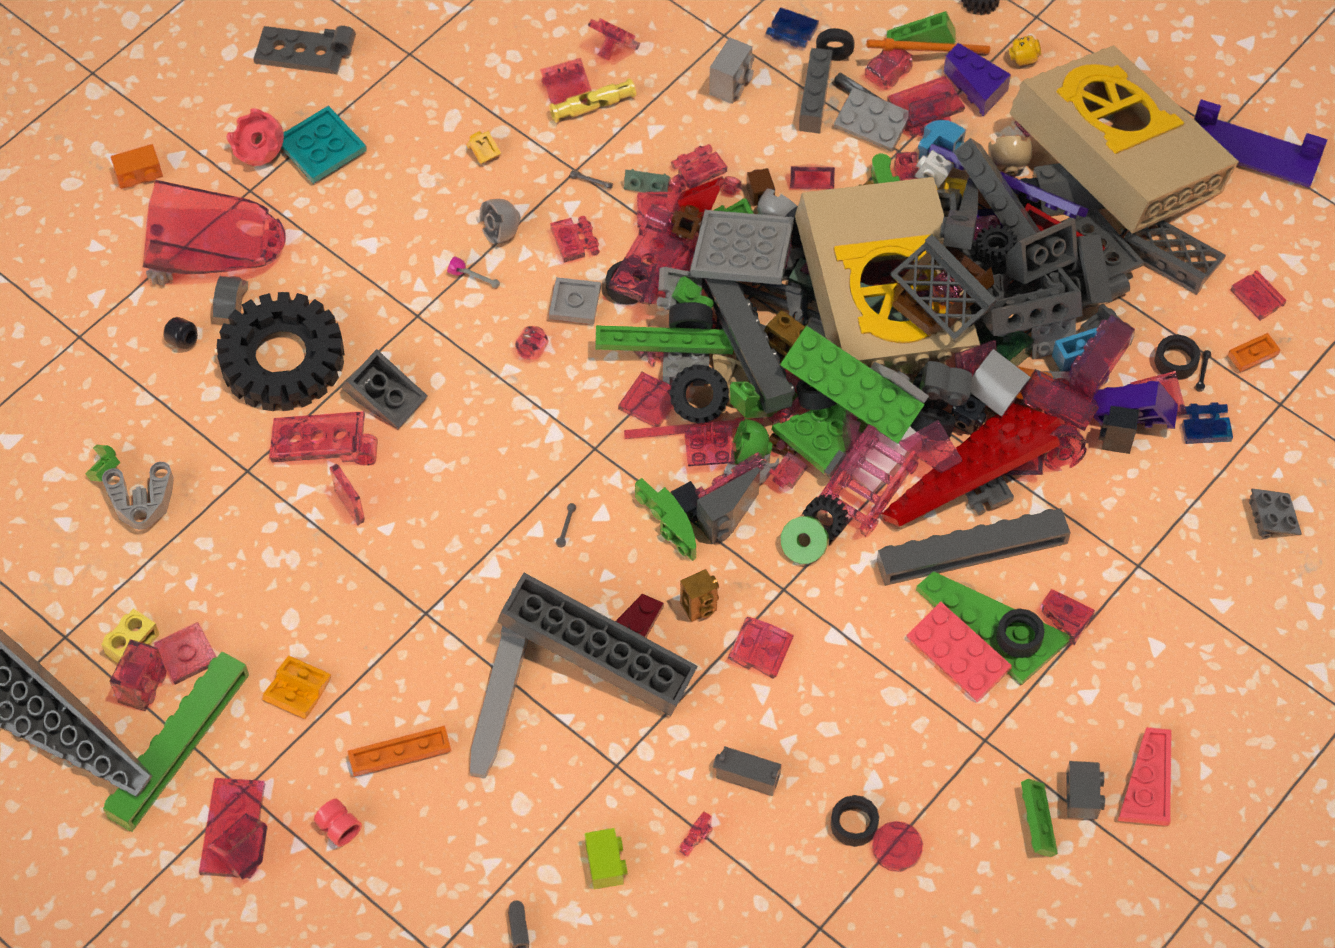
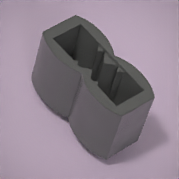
(946, 383)

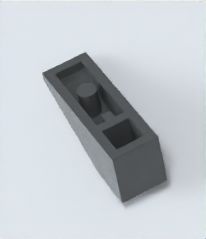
(950, 200)

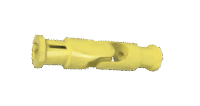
(602, 97)

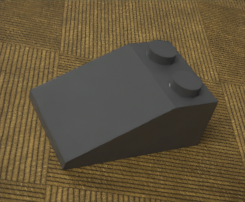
(384, 390)
(726, 506)

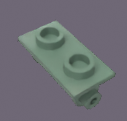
(645, 181)

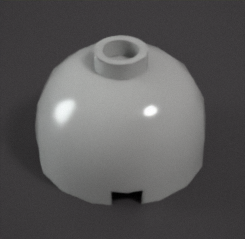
(773, 205)
(500, 220)

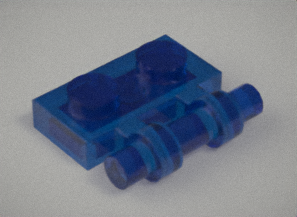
(793, 23)
(1206, 429)

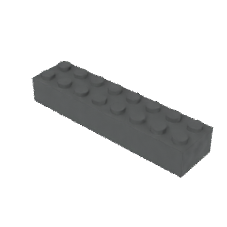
(597, 644)

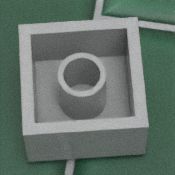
(731, 70)

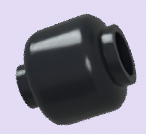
(180, 333)

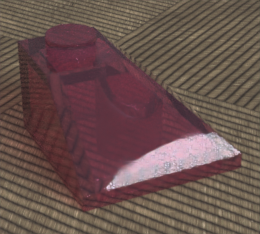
(241, 846)

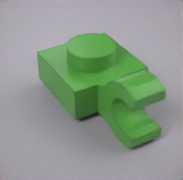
(690, 292)

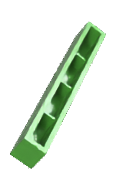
(179, 738)

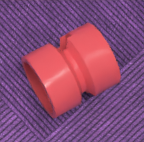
(336, 820)

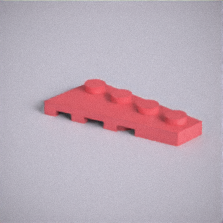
(1150, 783)

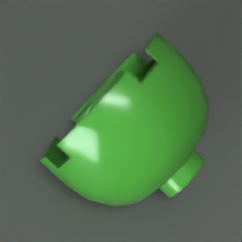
(750, 439)

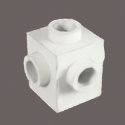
(934, 166)

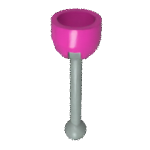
(458, 267)

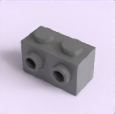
(1083, 790)

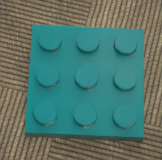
(321, 144)

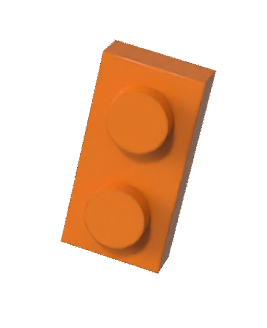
(1254, 352)

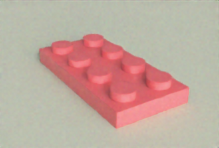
(959, 651)

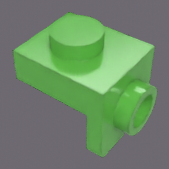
(107, 461)

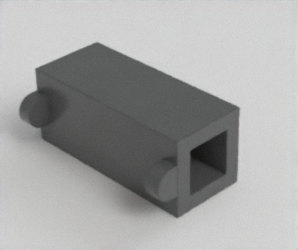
(747, 770)

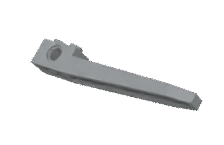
(497, 701)

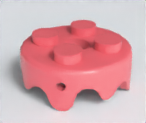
(247, 131)

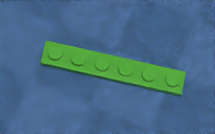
(662, 339)

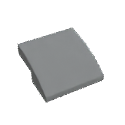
(998, 382)

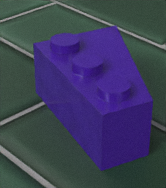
(977, 77)

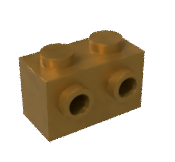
(783, 332)
(699, 595)

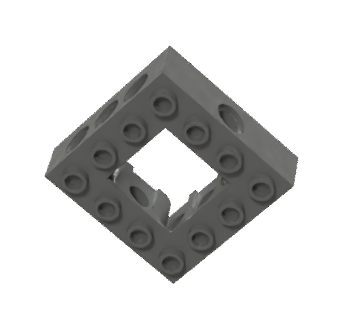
(1051, 295)

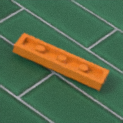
(399, 751)

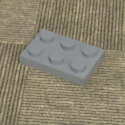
(872, 119)

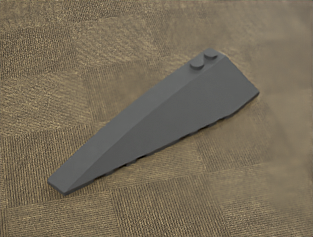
(55, 720)

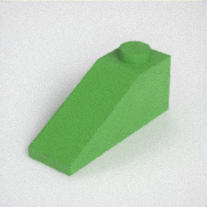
(931, 29)

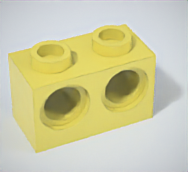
(123, 633)

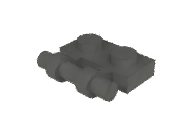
(994, 492)

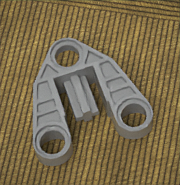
(159, 496)

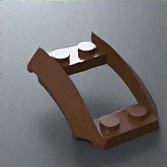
(915, 313)

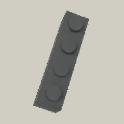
(815, 90)

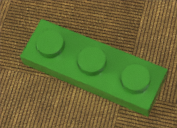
(1039, 818)

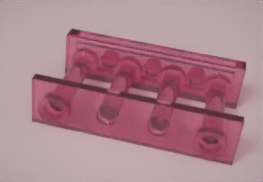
(856, 460)

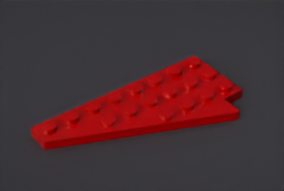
(987, 454)

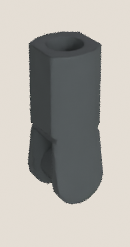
(518, 925)

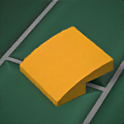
(297, 687)

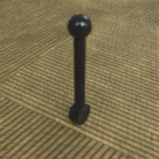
(1200, 386)

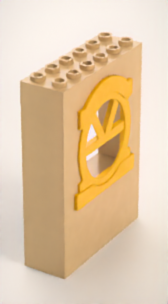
(1131, 173)
(868, 225)

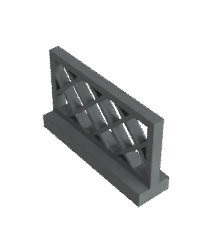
(1167, 264)
(961, 277)

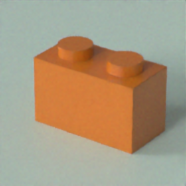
(136, 166)

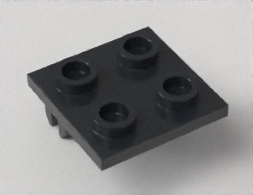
(796, 298)

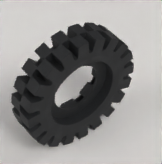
(246, 331)

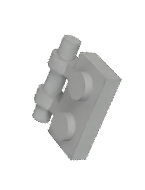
(667, 283)

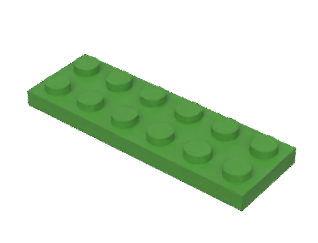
(852, 384)

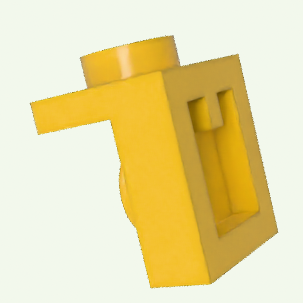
(483, 146)

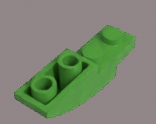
(673, 519)

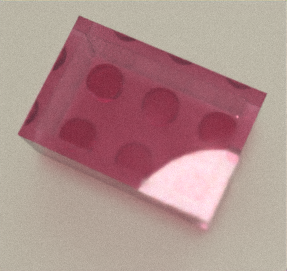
(1100, 356)

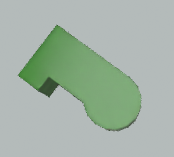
(881, 169)

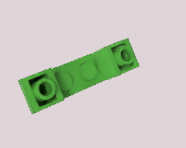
(747, 400)

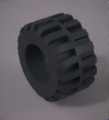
(680, 385)

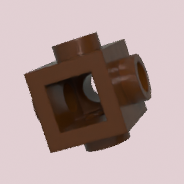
(681, 227)

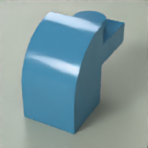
(943, 134)

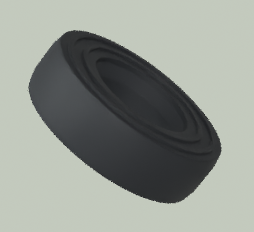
(836, 35)

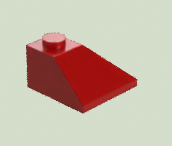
(701, 196)

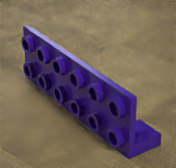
(1263, 151)

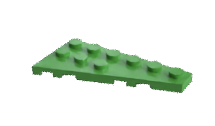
(816, 434)
(983, 616)

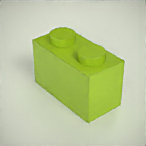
(604, 858)

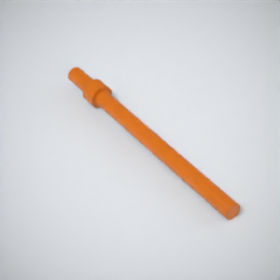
(889, 44)

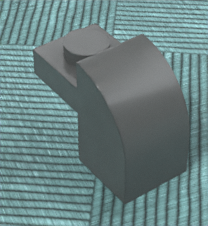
(228, 295)

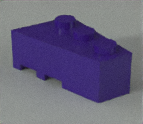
(1149, 398)

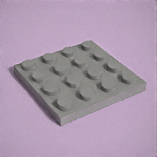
(742, 247)

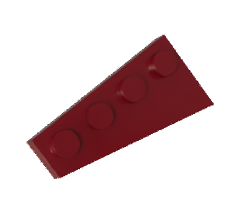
(641, 615)

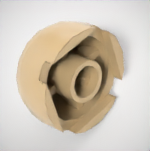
(1010, 153)

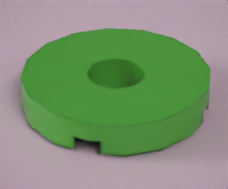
(792, 546)

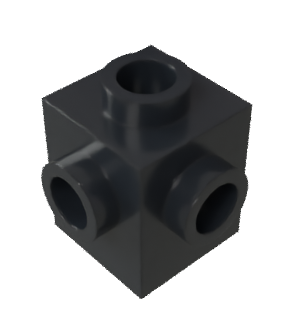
(969, 415)

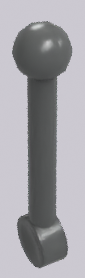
(574, 174)
(561, 542)

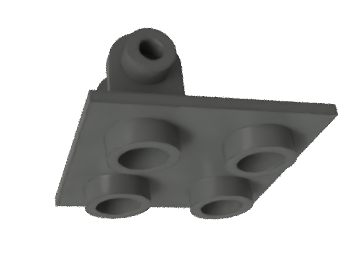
(1273, 513)

